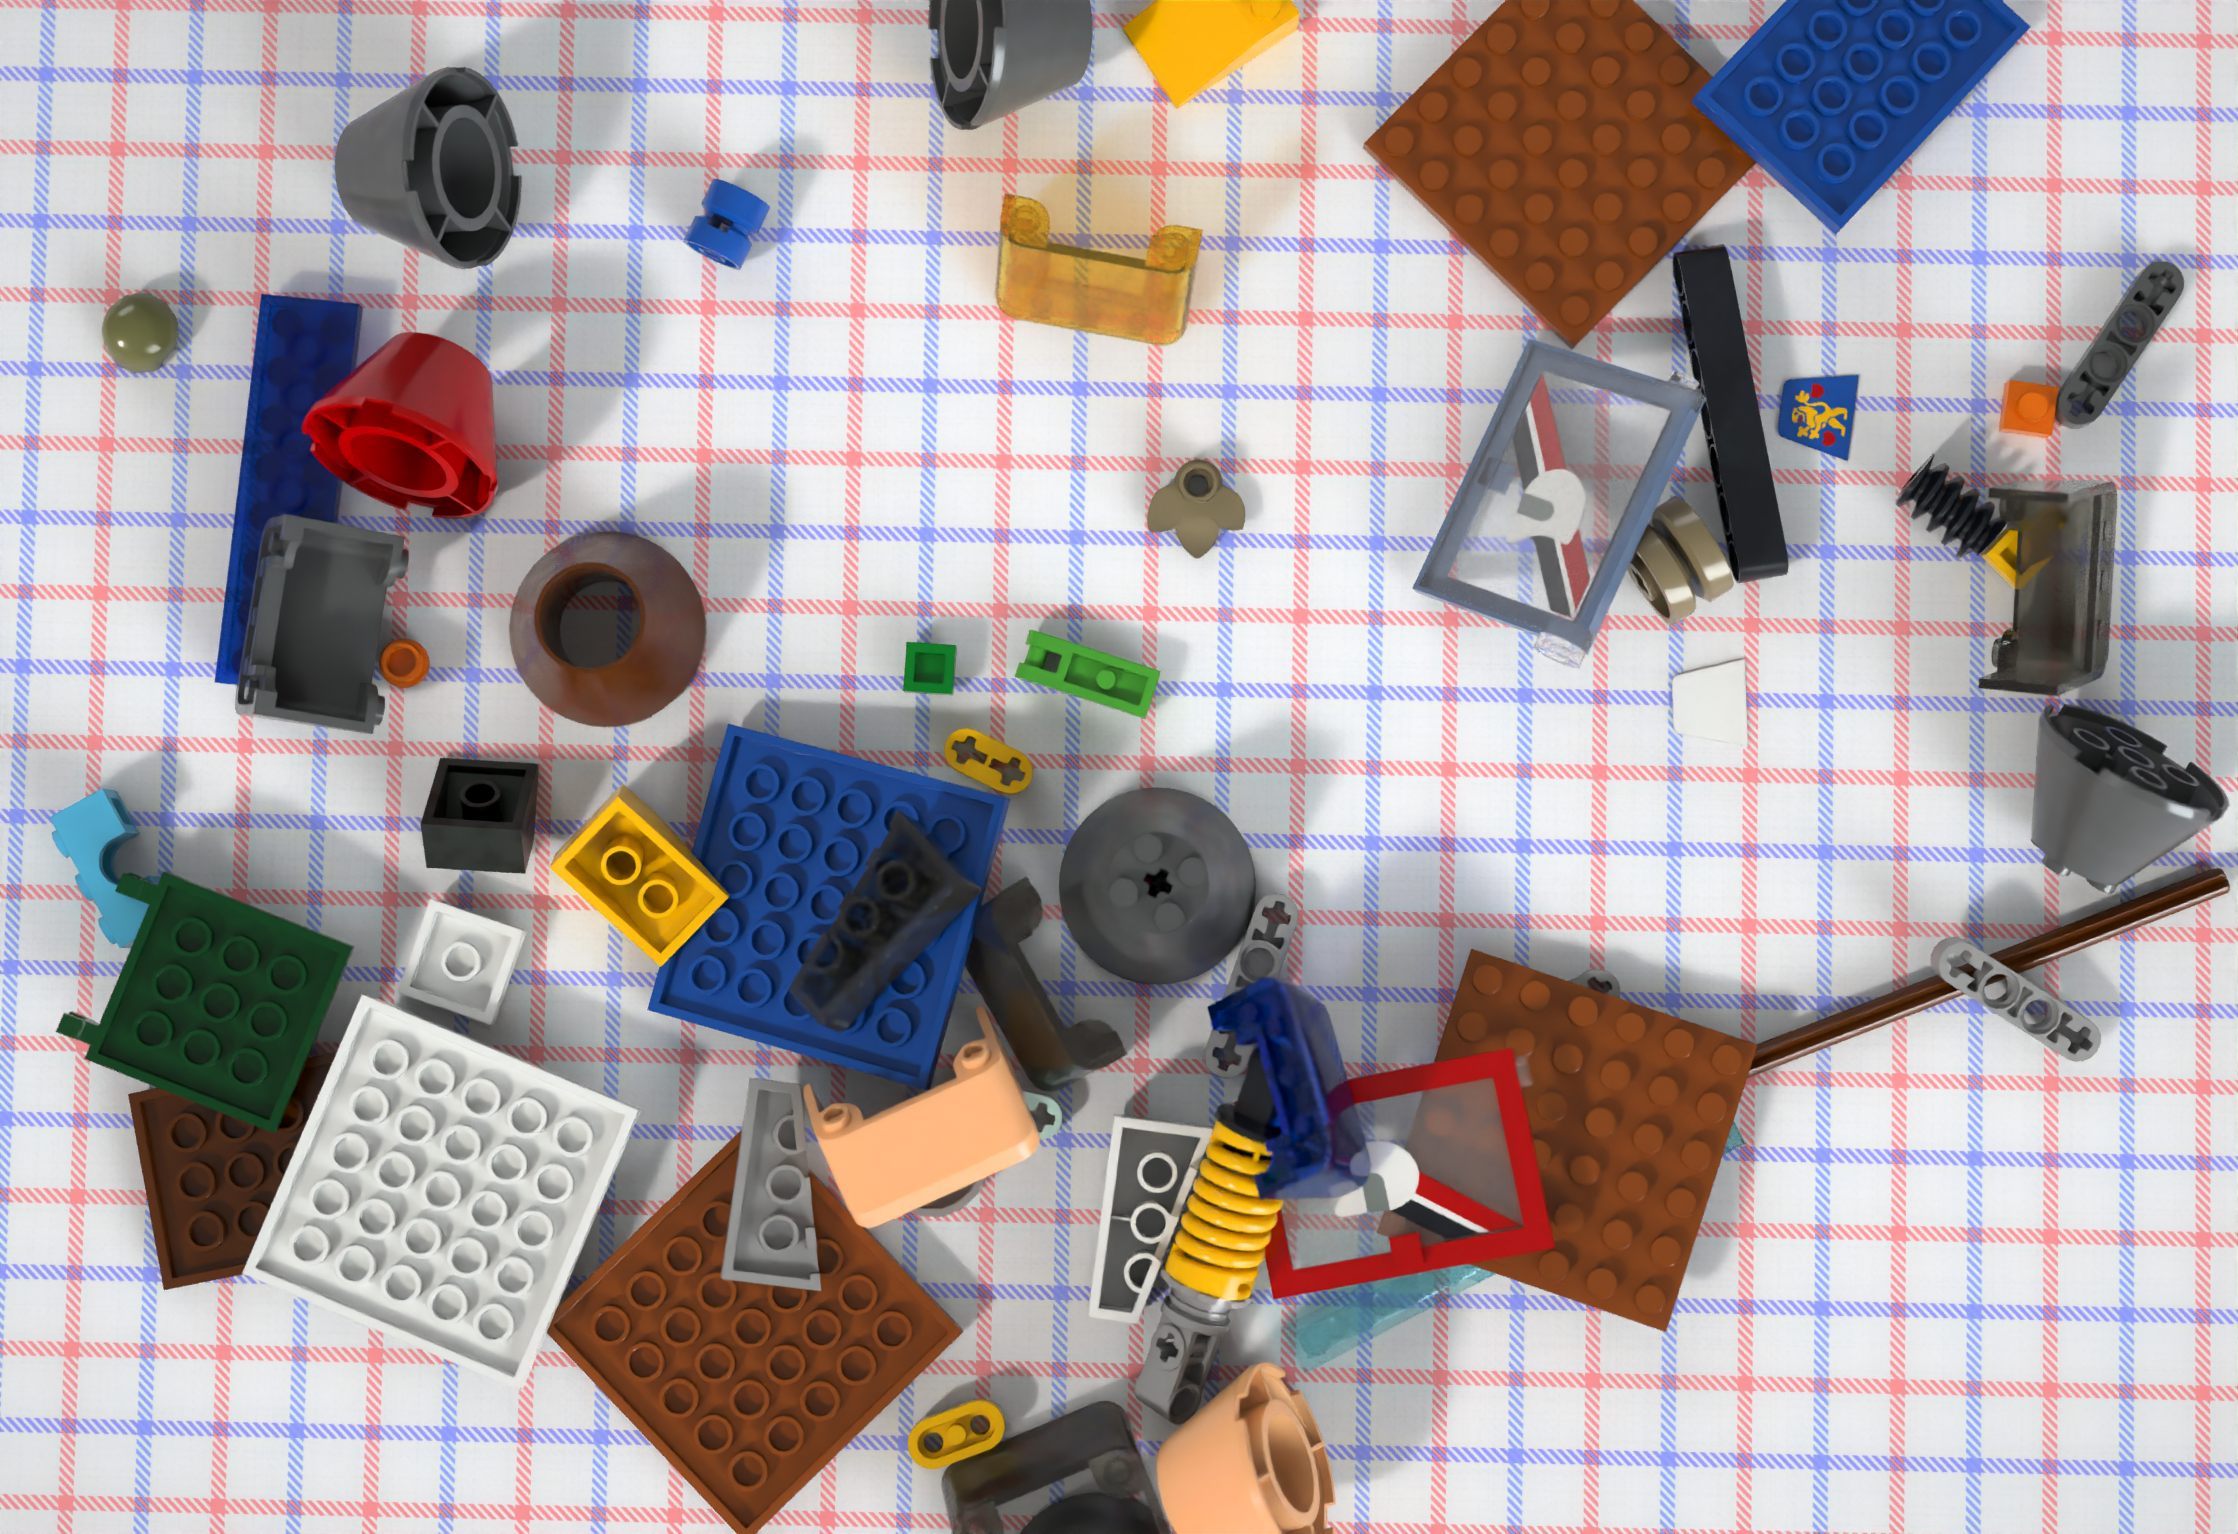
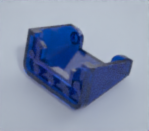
(1322, 1135)

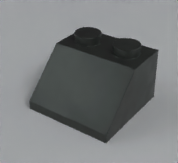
(481, 816)

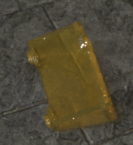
(1094, 288)

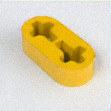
(995, 751)

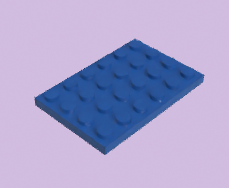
(1851, 88)

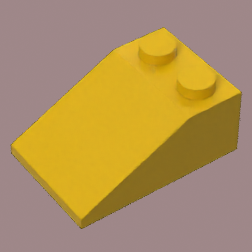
(1203, 41)
(639, 875)

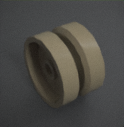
(1678, 562)

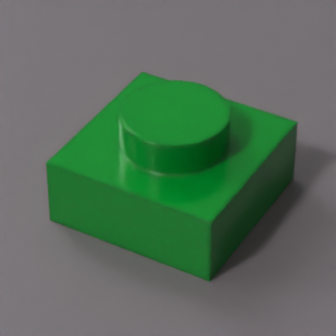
(929, 668)

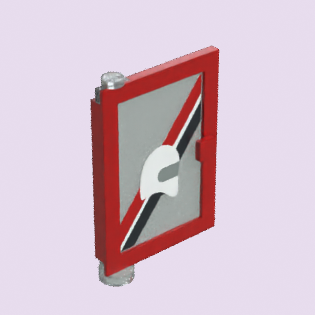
(1445, 1182)

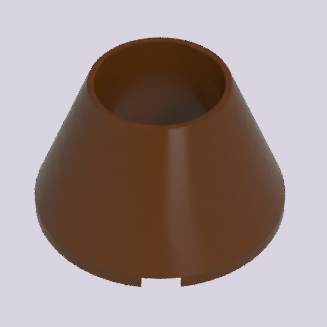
(656, 664)

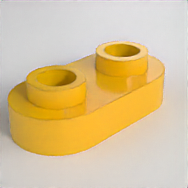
(957, 1434)

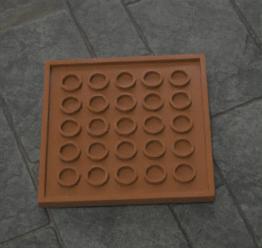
(1563, 152)
(1622, 1125)
(748, 1378)

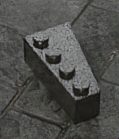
(884, 924)

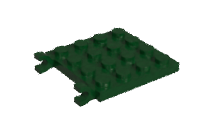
(215, 1000)

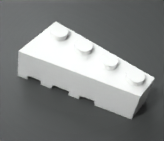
(1143, 1197)

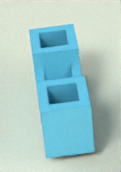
(91, 836)

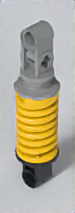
(1216, 1251)

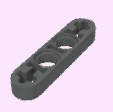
(2114, 342)

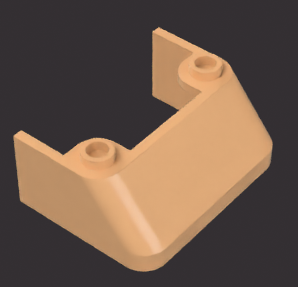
(930, 1140)

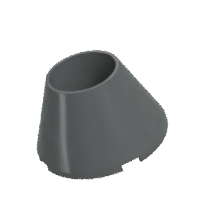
(1005, 54)
(435, 169)

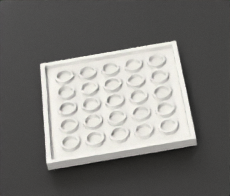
(441, 1191)

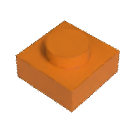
(2028, 409)

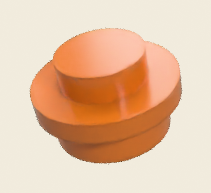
(404, 663)

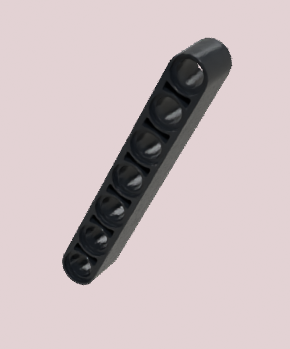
(1730, 414)

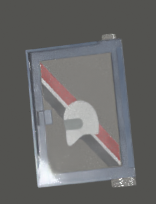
(1560, 496)

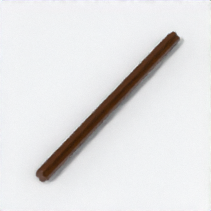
(2017, 958)

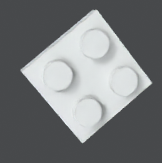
(462, 961)

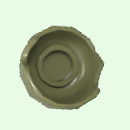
(140, 332)

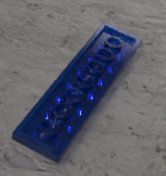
(297, 359)

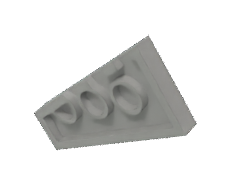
(771, 1203)

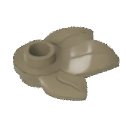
(1194, 515)

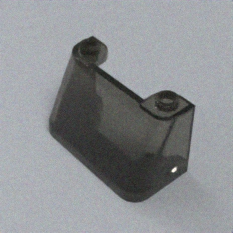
(1042, 1044)

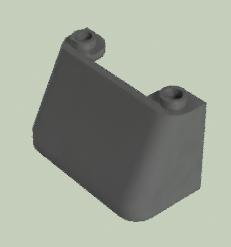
(317, 623)

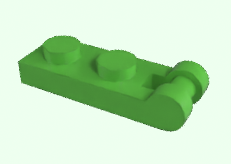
(1089, 674)

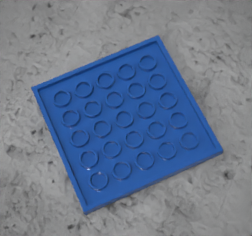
(787, 843)

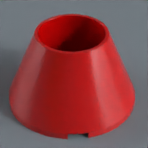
(412, 427)

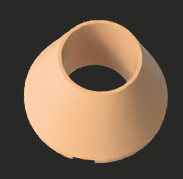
(1248, 1463)

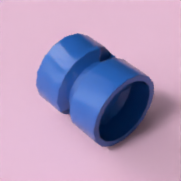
(734, 208)

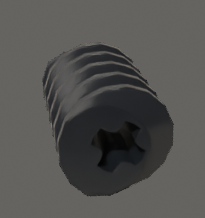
(1951, 509)

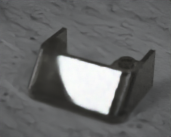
(2059, 585)
(1087, 1438)

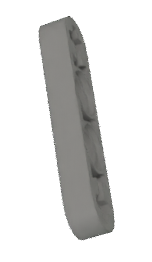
(1241, 977)
(2015, 999)

